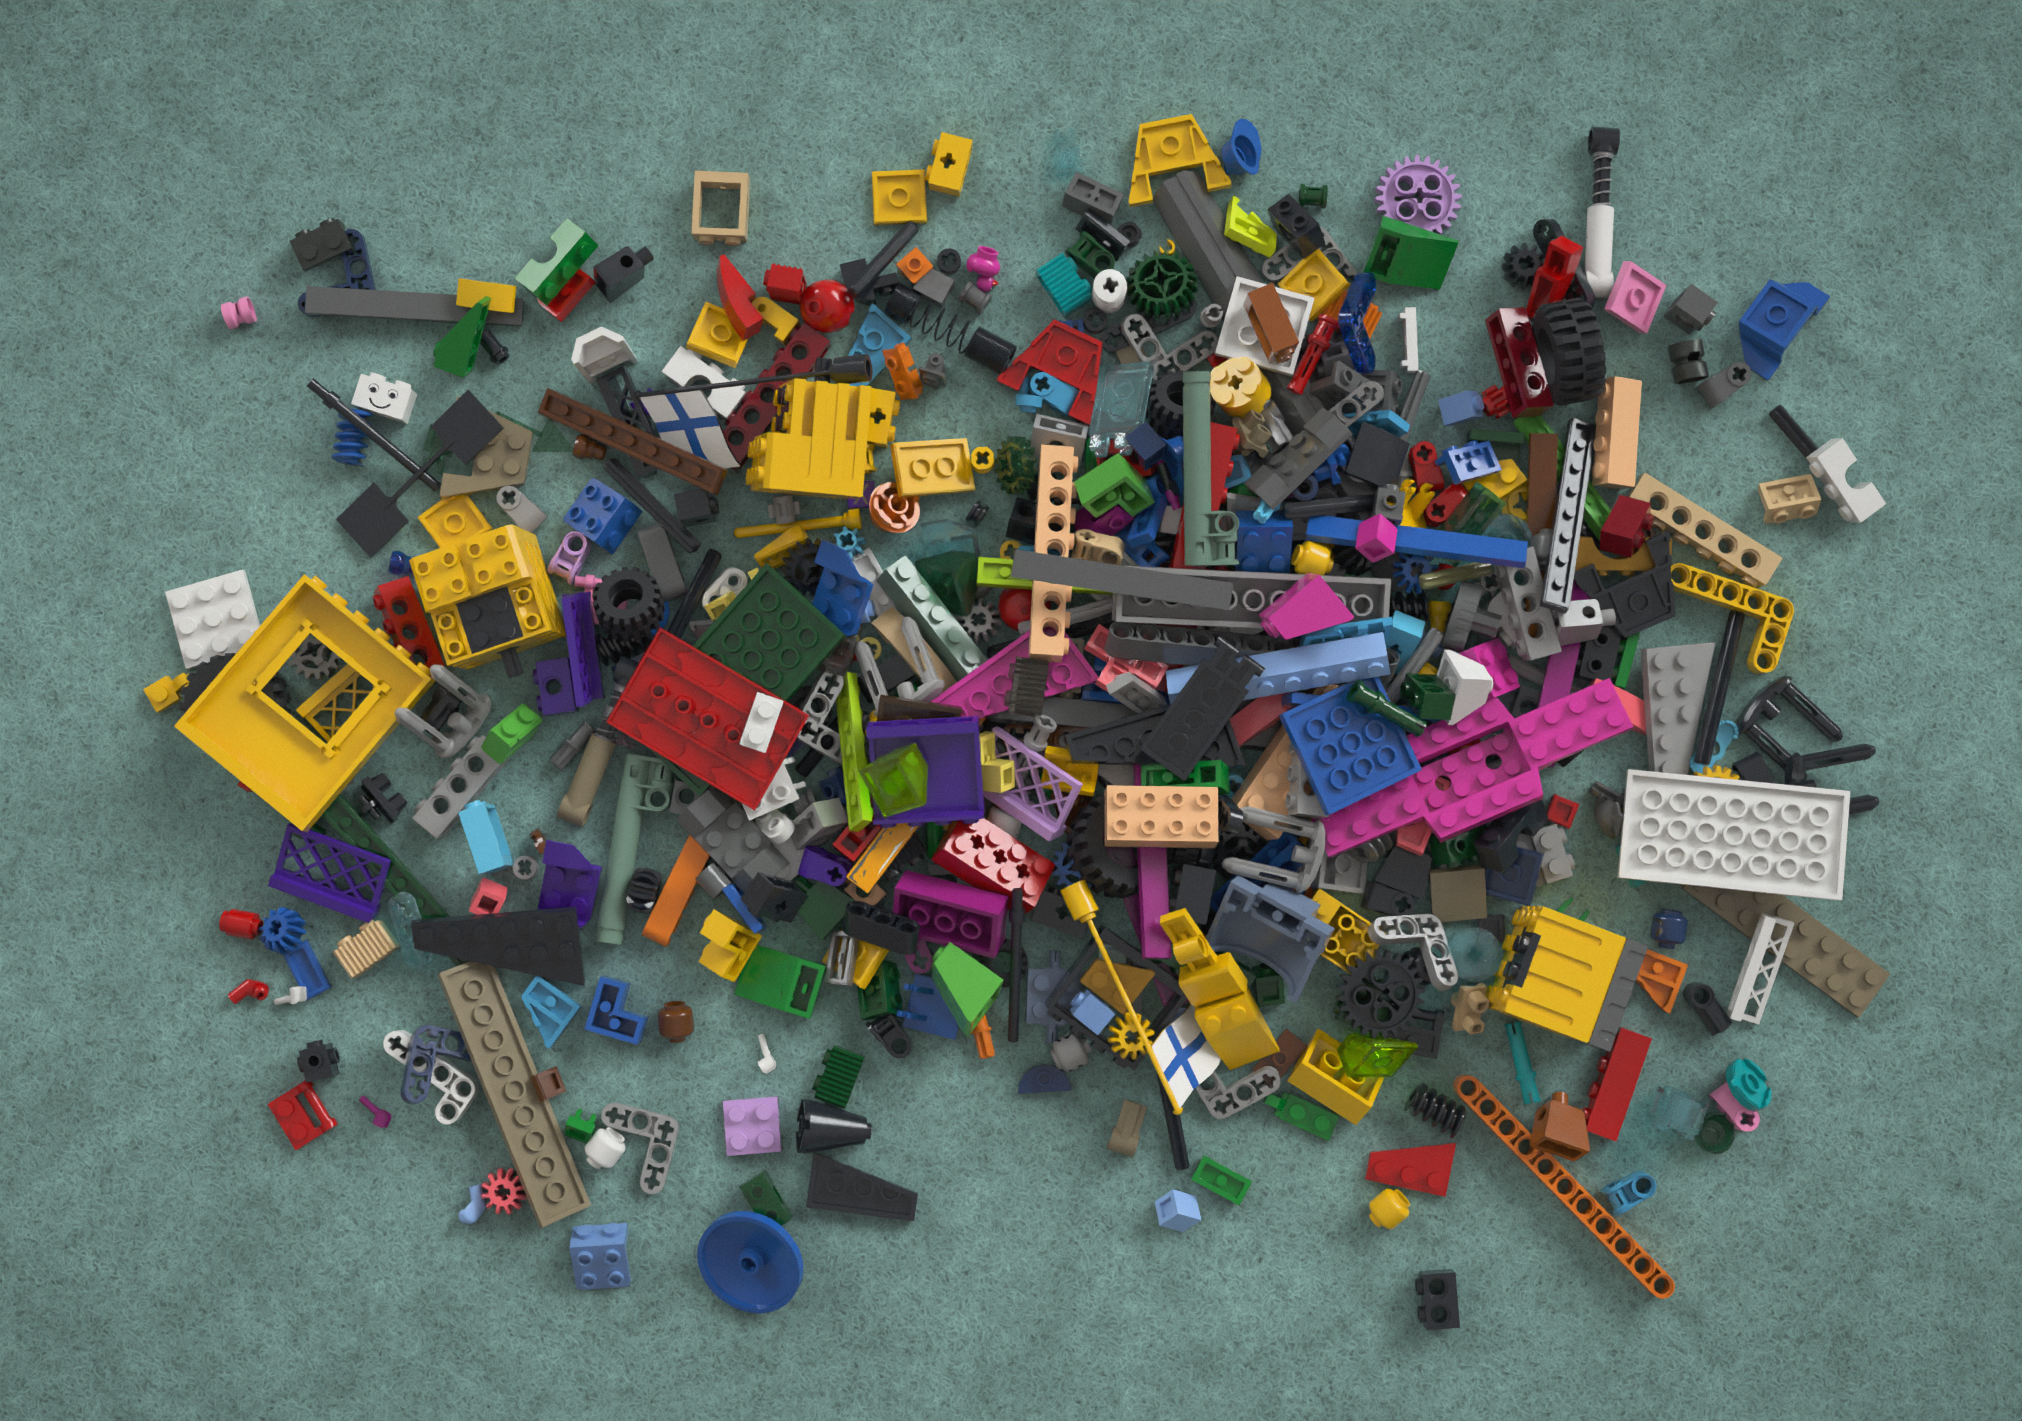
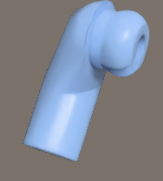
(475, 1207)

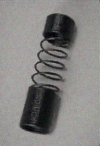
(983, 347)

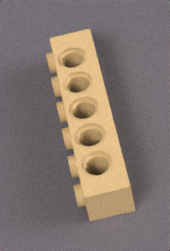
(1762, 559)

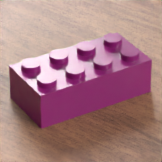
(953, 913)

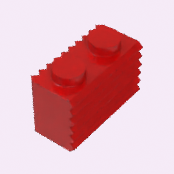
(785, 283)

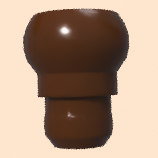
(588, 448)

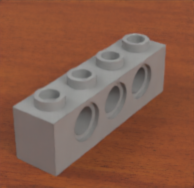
(1546, 640)
(1297, 801)
(426, 811)

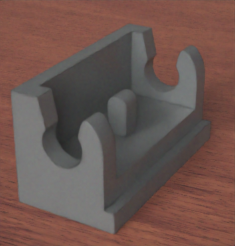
(1088, 193)

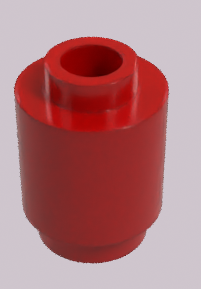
(240, 924)

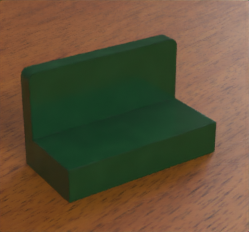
(1504, 443)

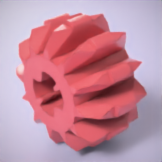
(500, 1199)

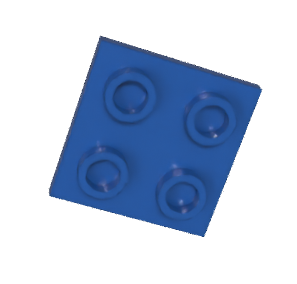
(928, 1010)

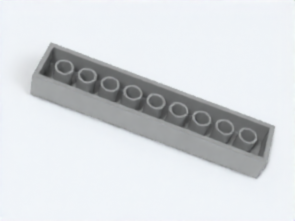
(1251, 594)

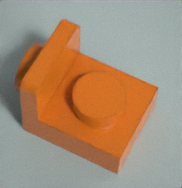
(914, 266)

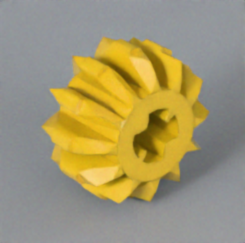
(1127, 1045)

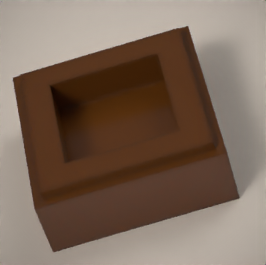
(548, 1084)

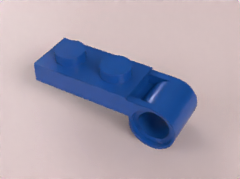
(1148, 520)

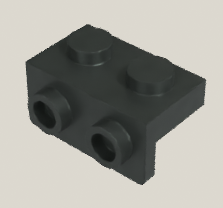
(321, 244)

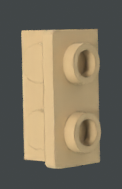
(1789, 498)

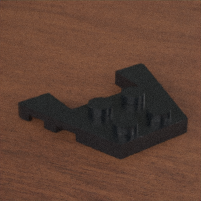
(1640, 599)

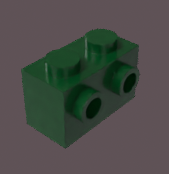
(1456, 848)

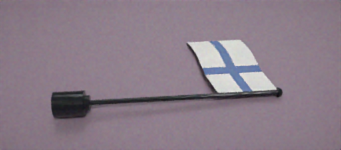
(690, 423)

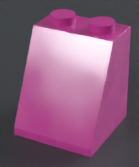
(1304, 609)

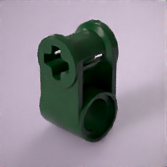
(1088, 253)

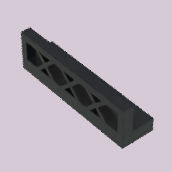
(618, 407)

